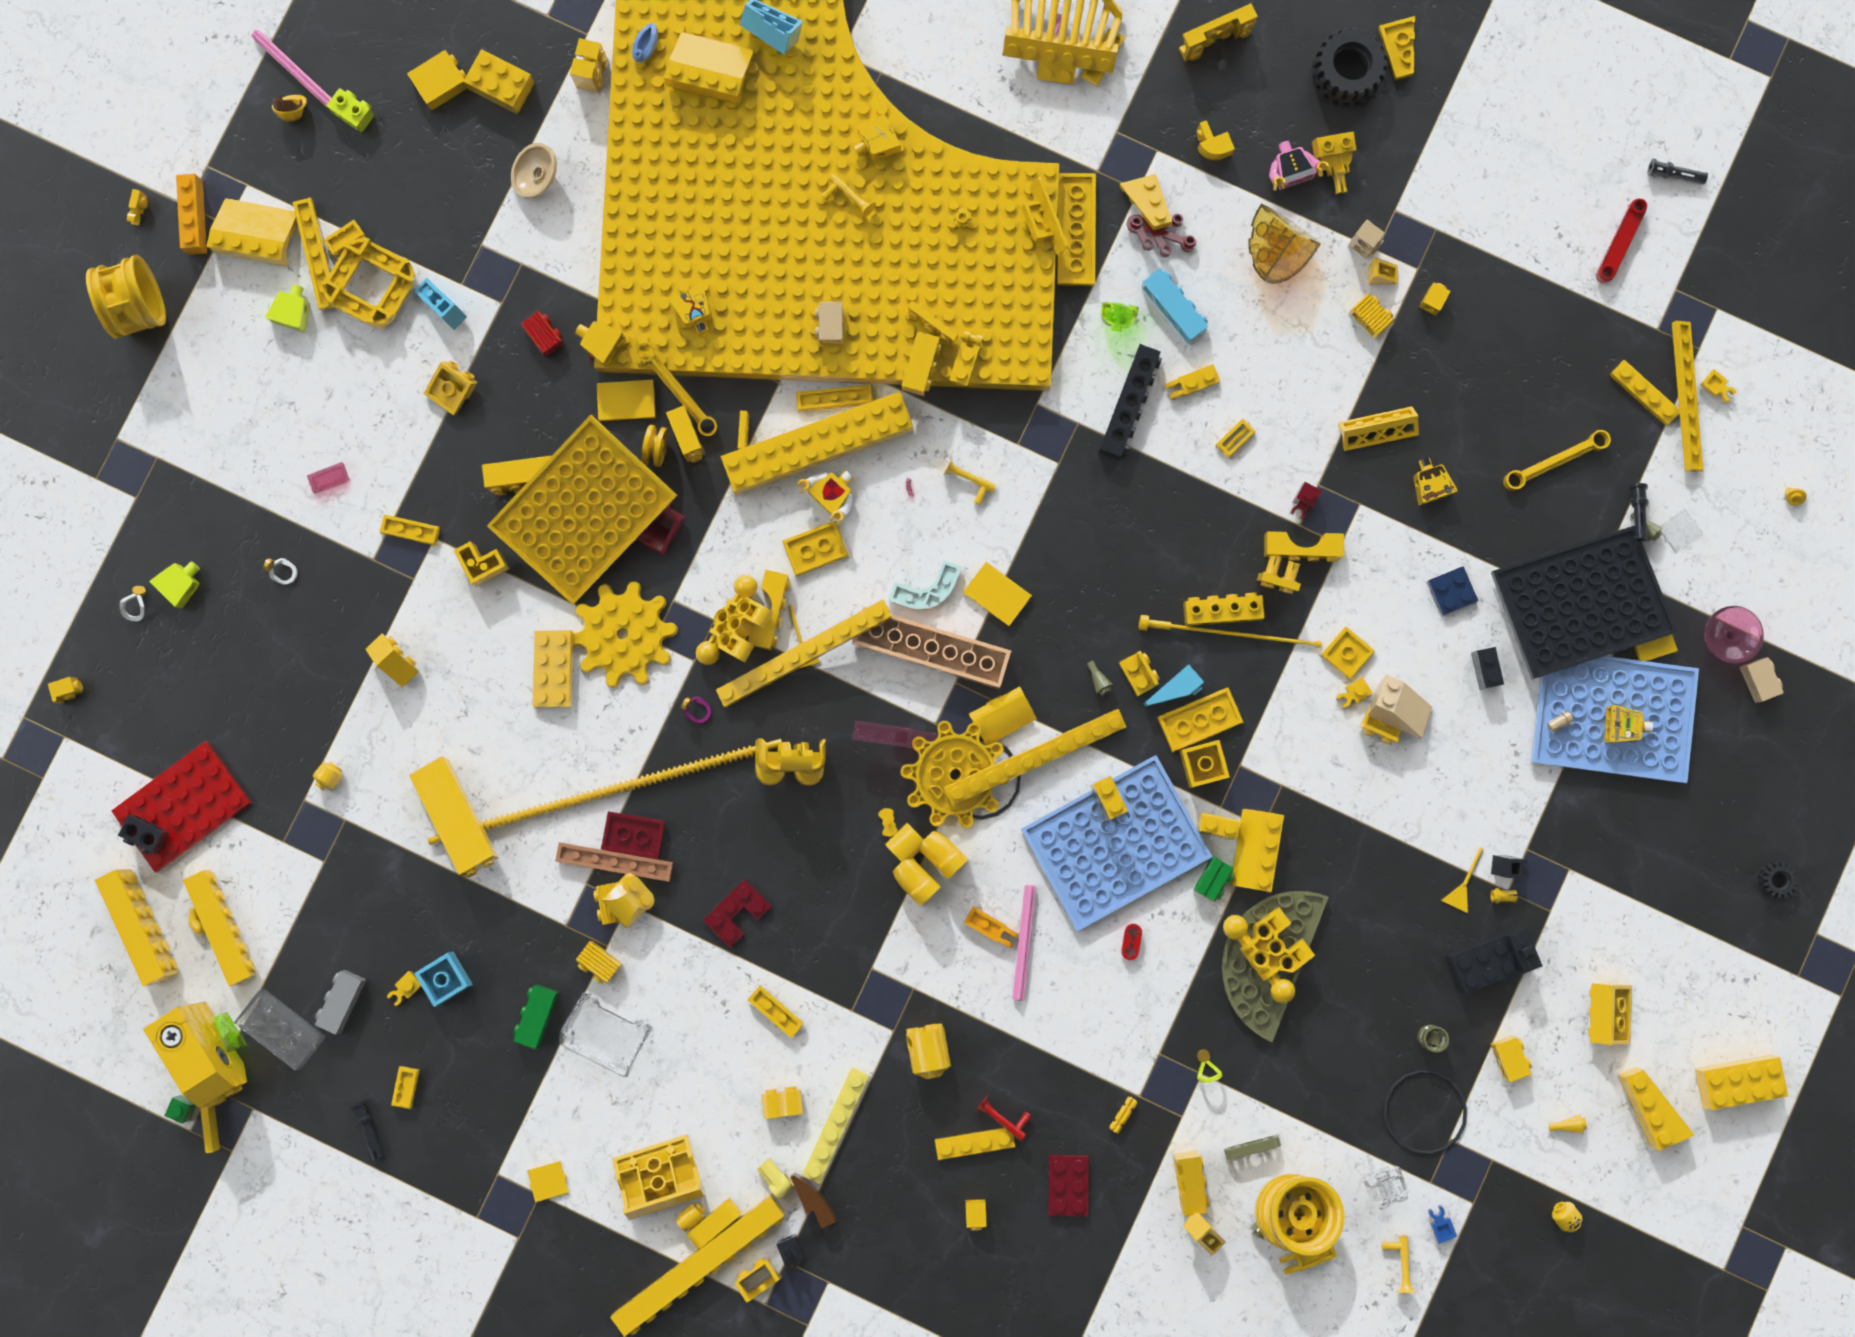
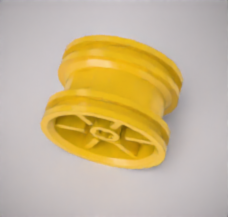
(1324, 1229)

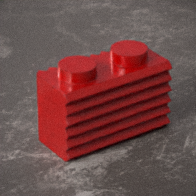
(542, 334)

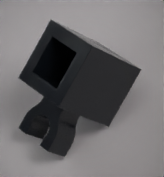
(1508, 866)
(790, 1250)

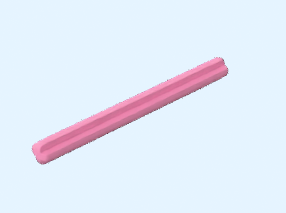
(291, 67)
(1024, 942)

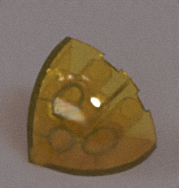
(1279, 246)

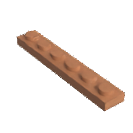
(614, 861)

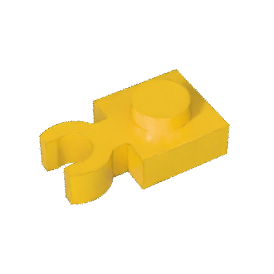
(137, 204)
(1716, 384)
(1357, 691)
(407, 987)

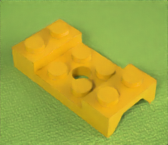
(1238, 23)

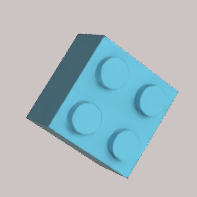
(443, 979)

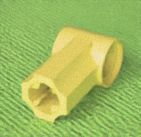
(778, 1182)

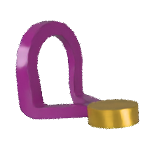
(687, 702)

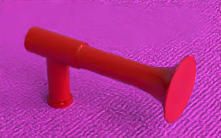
(1015, 1130)

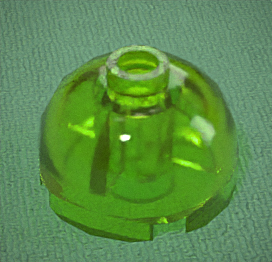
(1118, 315)

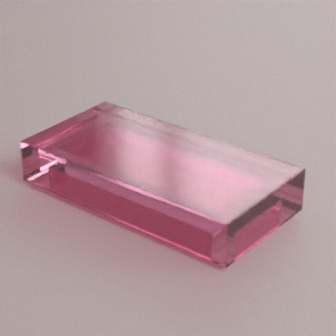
(328, 477)

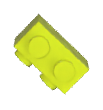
(351, 110)

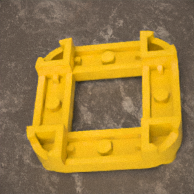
(345, 268)

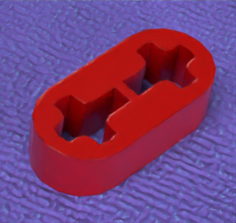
(1136, 941)

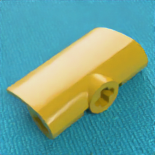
(1003, 715)

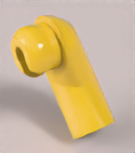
(194, 922)

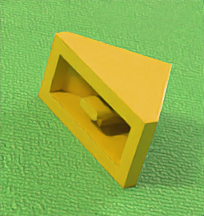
(1382, 272)

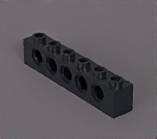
(1147, 356)

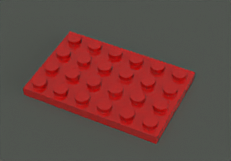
(187, 801)

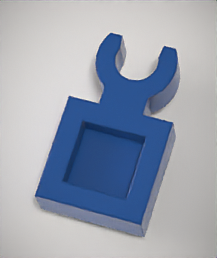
(1442, 1227)

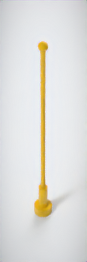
(1144, 623)

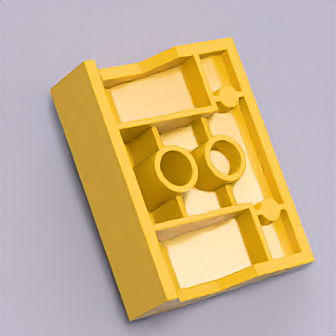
(708, 67)
(252, 232)
(658, 1177)

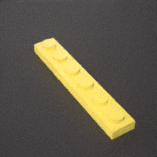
(835, 1125)

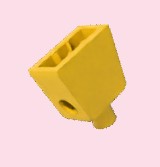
(600, 341)

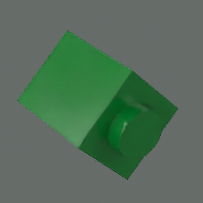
(180, 1109)

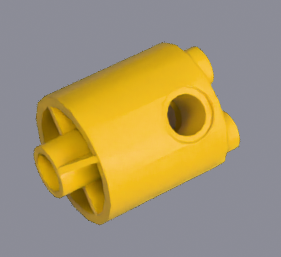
(928, 1050)

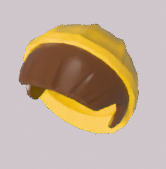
(289, 107)

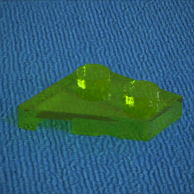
(229, 1033)

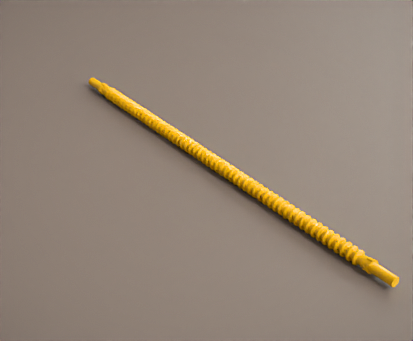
(616, 788)

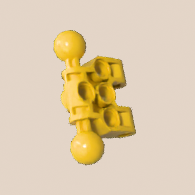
(734, 624)
(1298, 954)

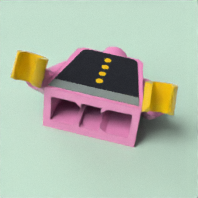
(1294, 167)

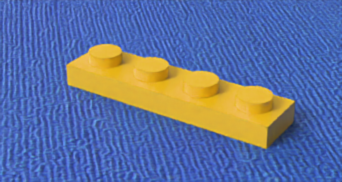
(1645, 392)
(974, 1143)

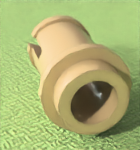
(1560, 722)

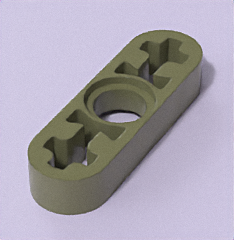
(1252, 1147)

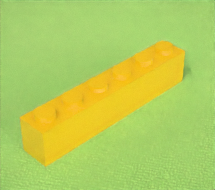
(219, 927)

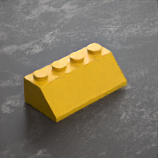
(1257, 850)

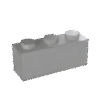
(339, 1002)

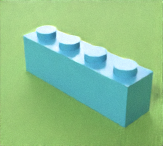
(1174, 305)

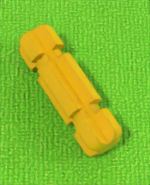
(1123, 1115)

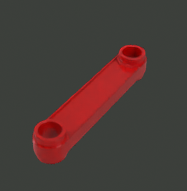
(1621, 240)

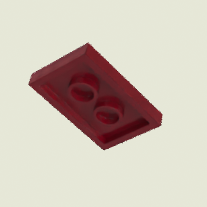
(633, 835)
(1068, 1185)

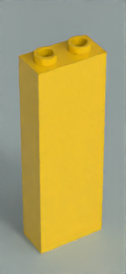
(454, 817)

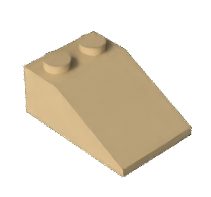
(1400, 706)

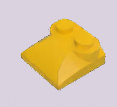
(628, 899)

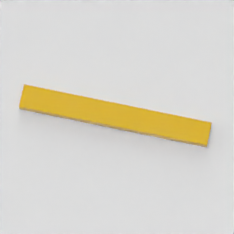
(1687, 396)

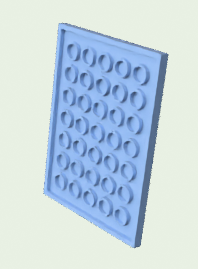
(1658, 690)
(1111, 862)

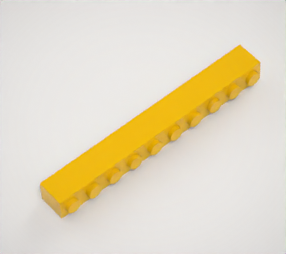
(697, 1265)

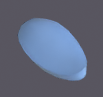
(645, 43)

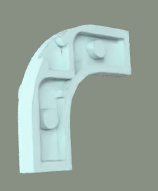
(928, 597)

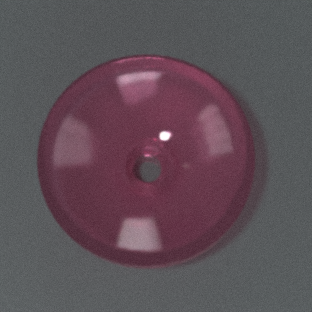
(1745, 633)

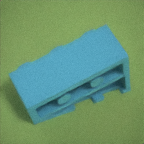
(771, 25)

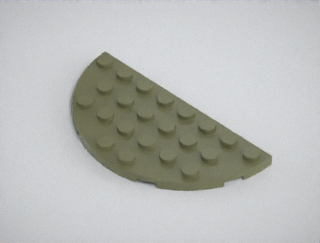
(1243, 985)

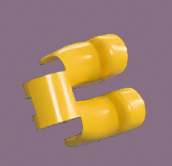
(805, 763)
(910, 874)

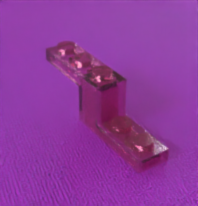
(889, 735)

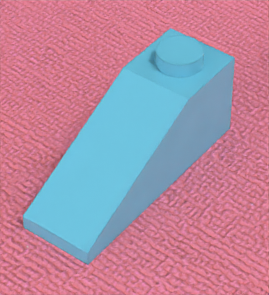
(440, 303)
(1180, 686)

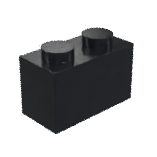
(1487, 668)

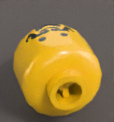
(1567, 1216)

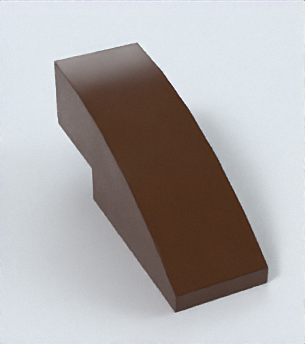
(813, 1200)

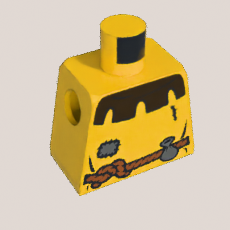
(1432, 482)

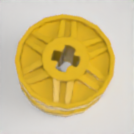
(654, 446)

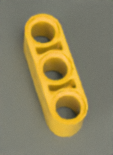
(714, 1223)

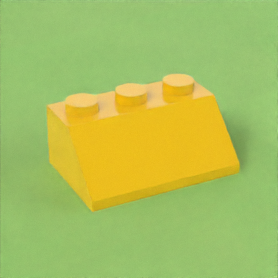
(1610, 1014)

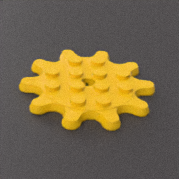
(640, 646)
(934, 769)

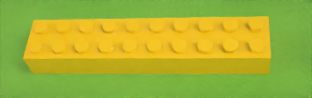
(817, 443)

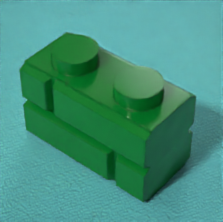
(1213, 879)

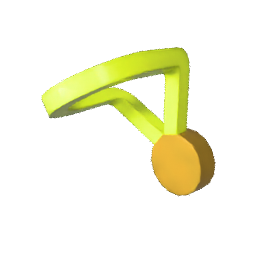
(1204, 1056)

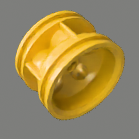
(126, 297)

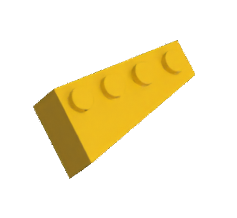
(1656, 1115)

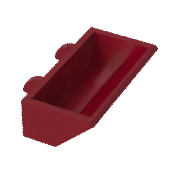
(662, 530)

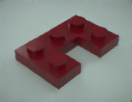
(742, 896)

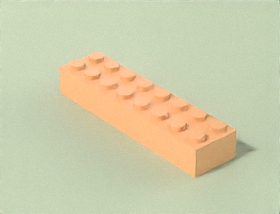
(937, 650)

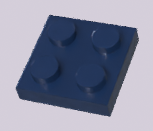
(1452, 591)

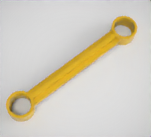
(676, 389)
(1557, 460)

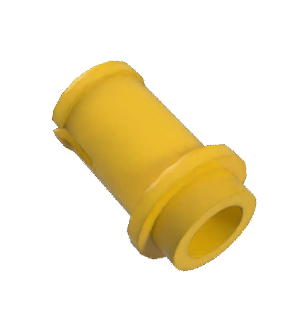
(1503, 895)

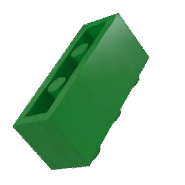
(535, 1016)

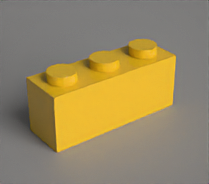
(921, 363)

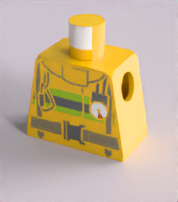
(1624, 724)

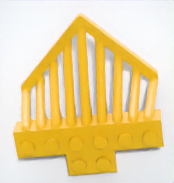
(1060, 53)

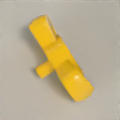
(888, 822)

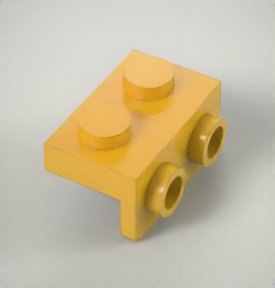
(1376, 727)

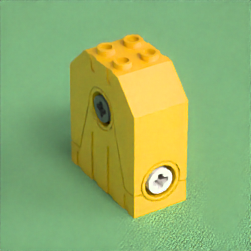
(196, 1055)

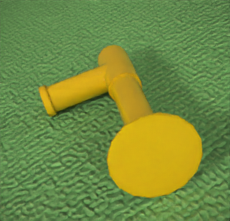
(865, 207)
(984, 484)
(1403, 1246)

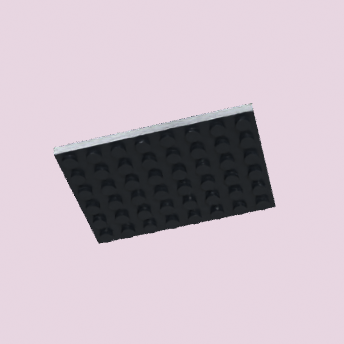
(1583, 602)

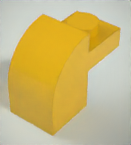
(1213, 147)

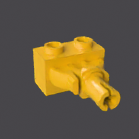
(1338, 153)

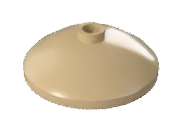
(533, 170)

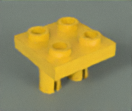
(1287, 583)

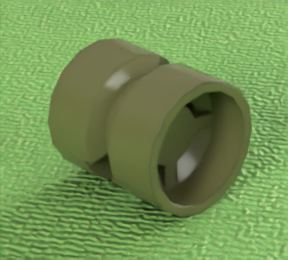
(1433, 1038)

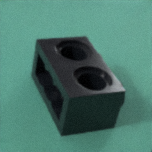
(144, 831)

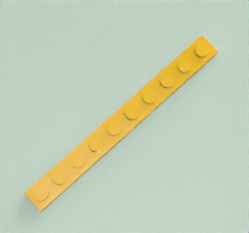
(804, 653)
(1034, 757)

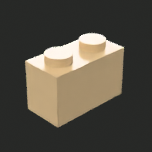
(830, 323)
(1762, 679)

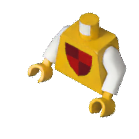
(830, 493)

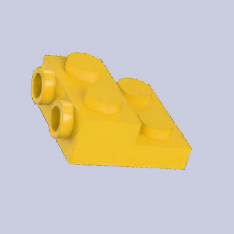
(450, 386)

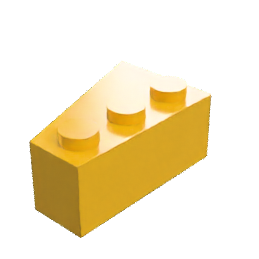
(1191, 1183)

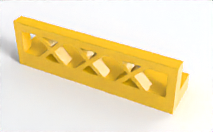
(1379, 422)

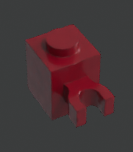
(1305, 498)

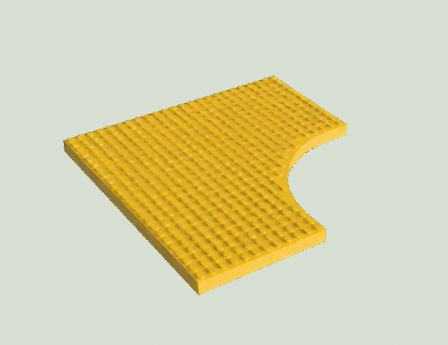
(738, 206)

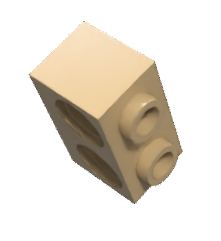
(1367, 239)

